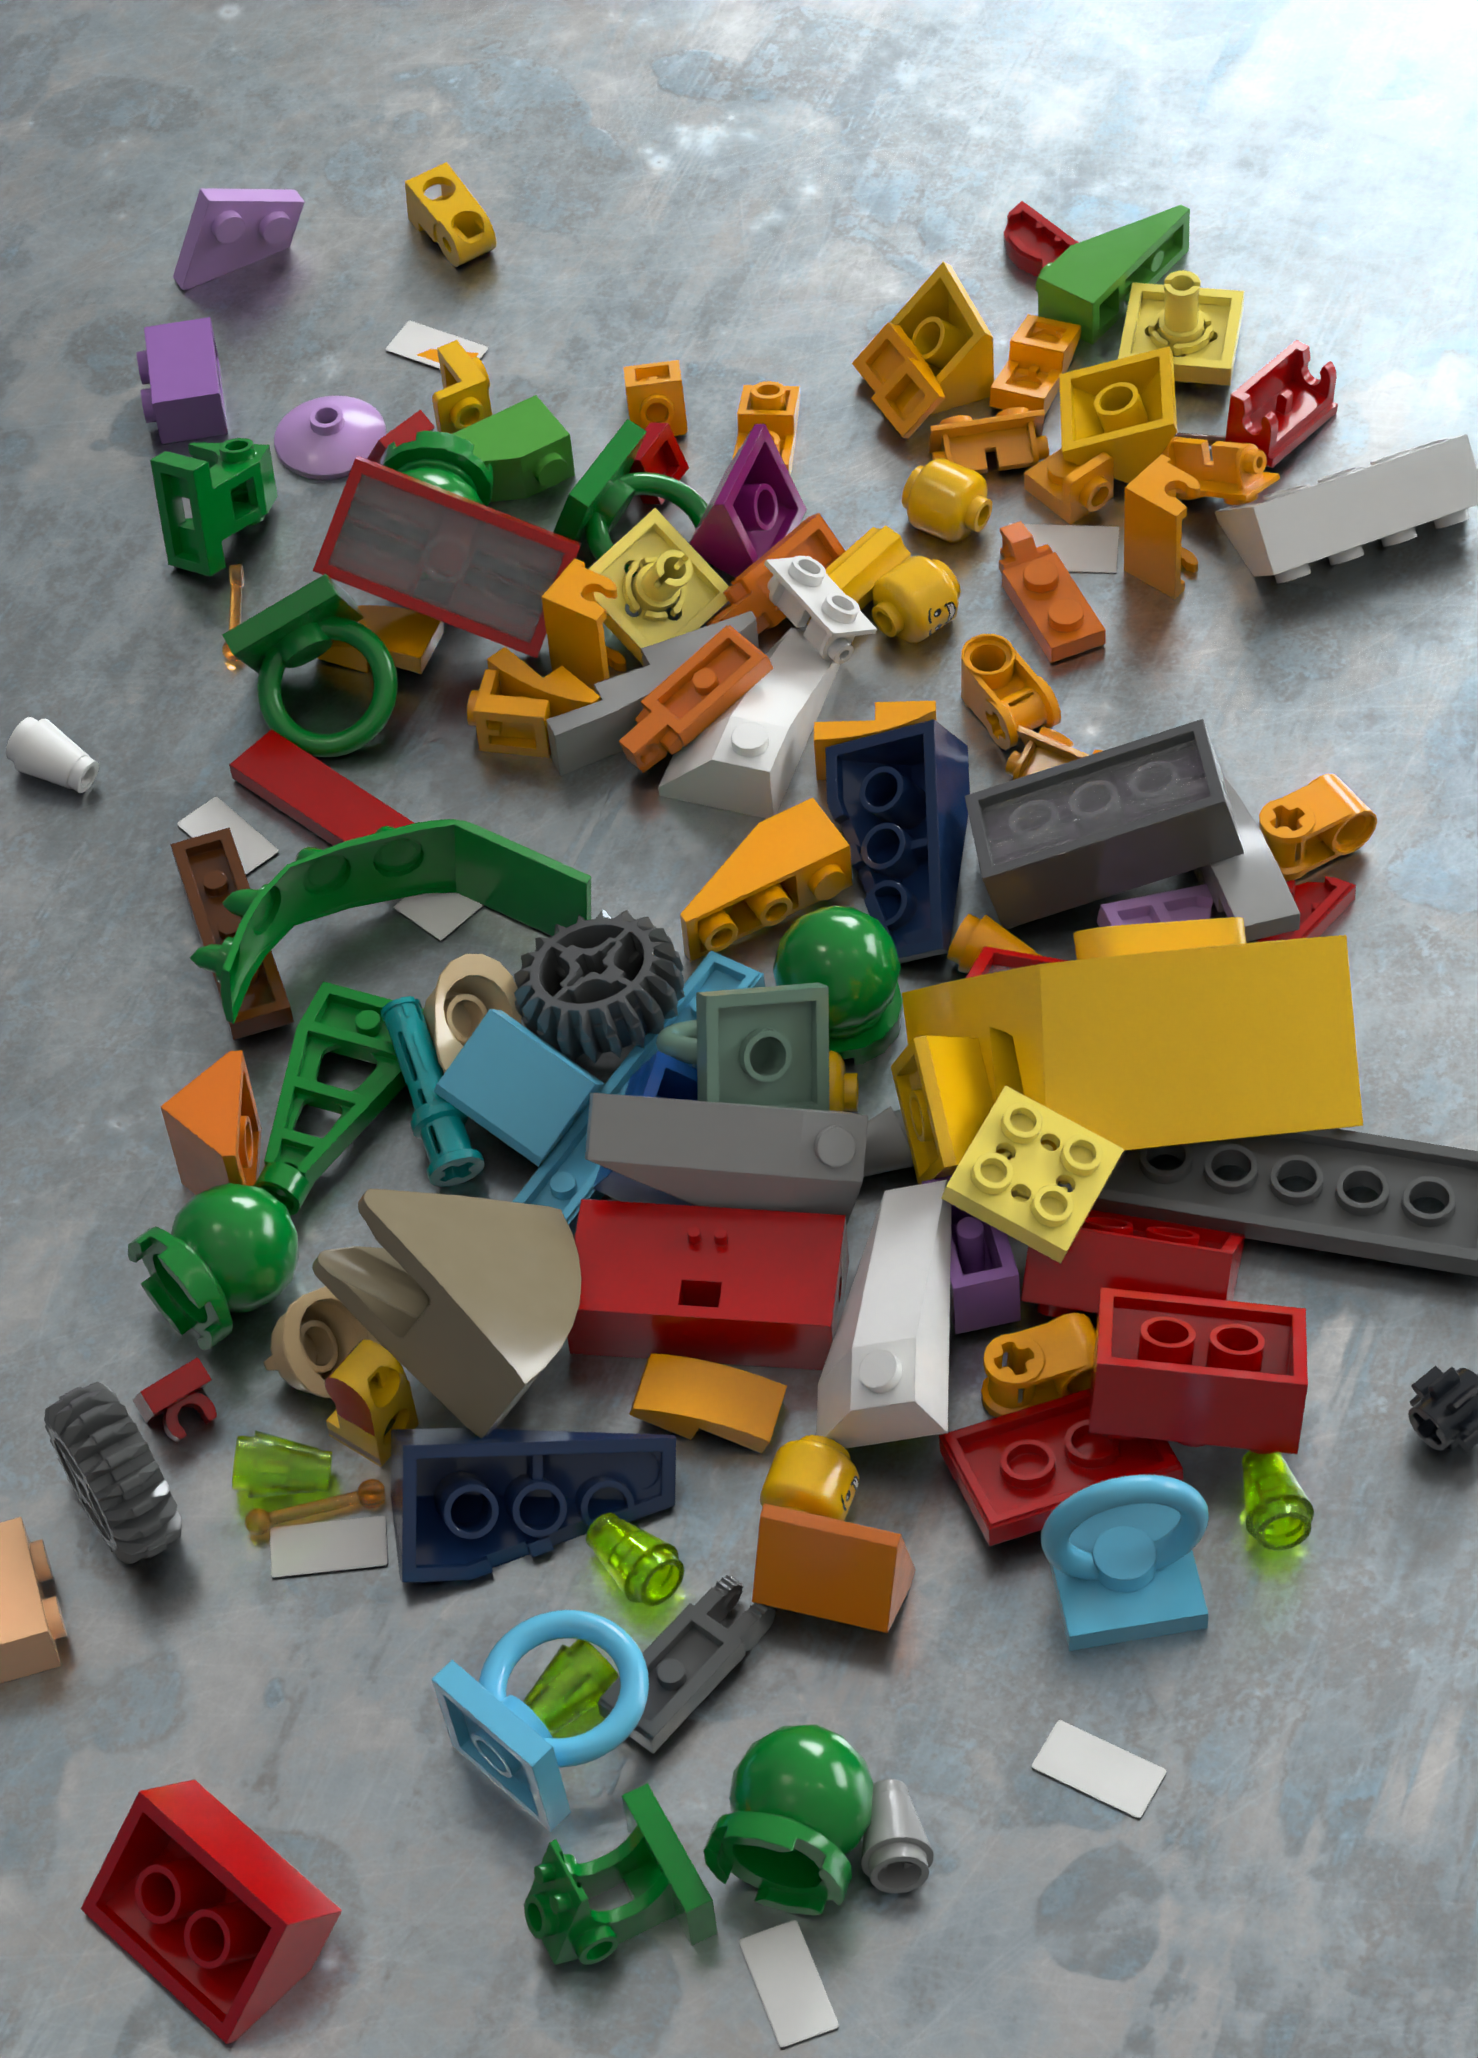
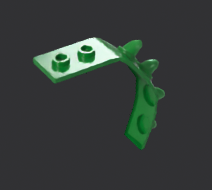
(388, 867)

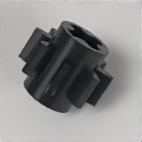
(1446, 1408)

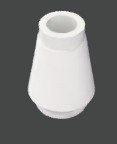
(49, 754)

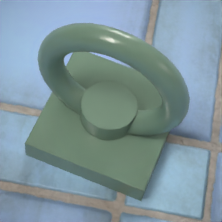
(757, 1045)

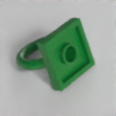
(608, 489)
(298, 633)

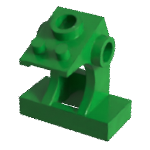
(227, 490)
(650, 1866)

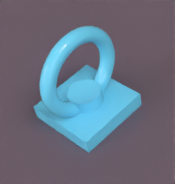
(1127, 1560)
(510, 1739)

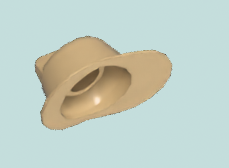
(463, 998)
(313, 1340)

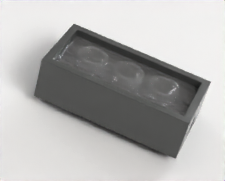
(1103, 824)

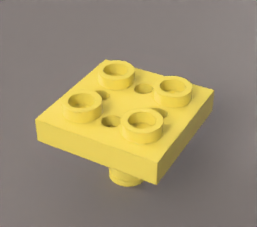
(1191, 320)
(666, 577)
(1023, 1192)

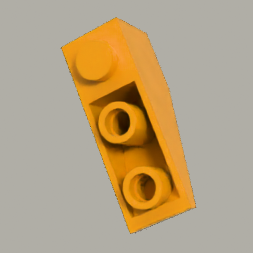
(770, 875)

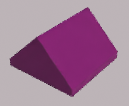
(750, 507)

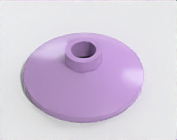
(327, 435)

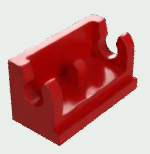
(1282, 404)

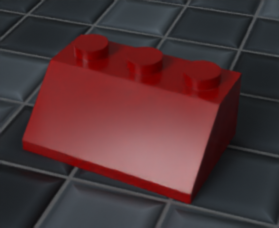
(1133, 1256)
(1199, 1371)
(208, 1907)

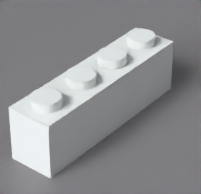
(1355, 508)

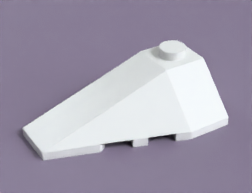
(756, 744)
(892, 1342)

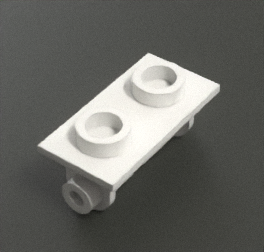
(805, 590)

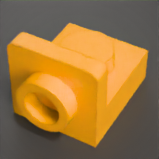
(656, 395)
(1071, 488)
(508, 722)

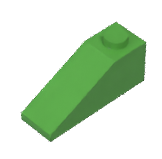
(1095, 277)
(524, 448)

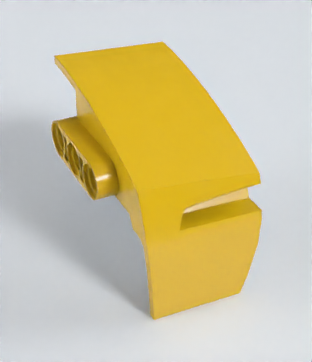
(1166, 1033)

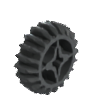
(599, 985)
(113, 1472)

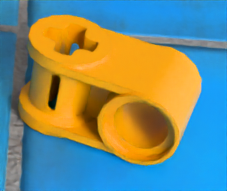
(1004, 689)
(1315, 825)
(1042, 1360)

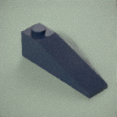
(905, 828)
(515, 1493)

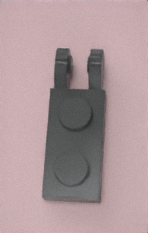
(692, 1660)

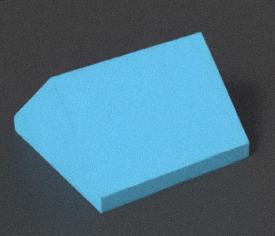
(517, 1086)

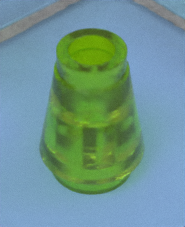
(279, 1466)
(1274, 1502)
(636, 1559)
(570, 1685)

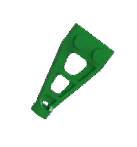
(347, 1025)

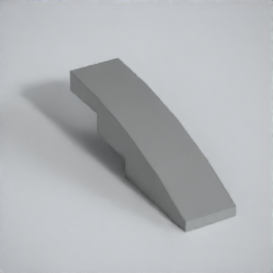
(595, 729)
(1251, 882)

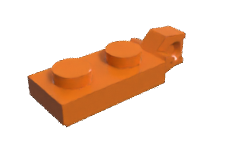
(750, 588)
(1047, 596)
(694, 697)

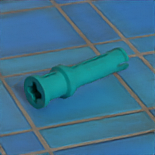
(434, 1119)

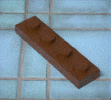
(209, 874)

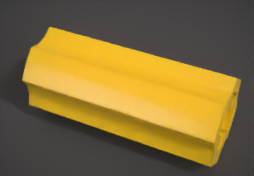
(867, 562)

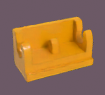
(1155, 527)
(576, 624)

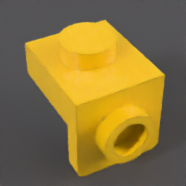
(464, 390)

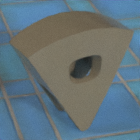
(462, 1293)

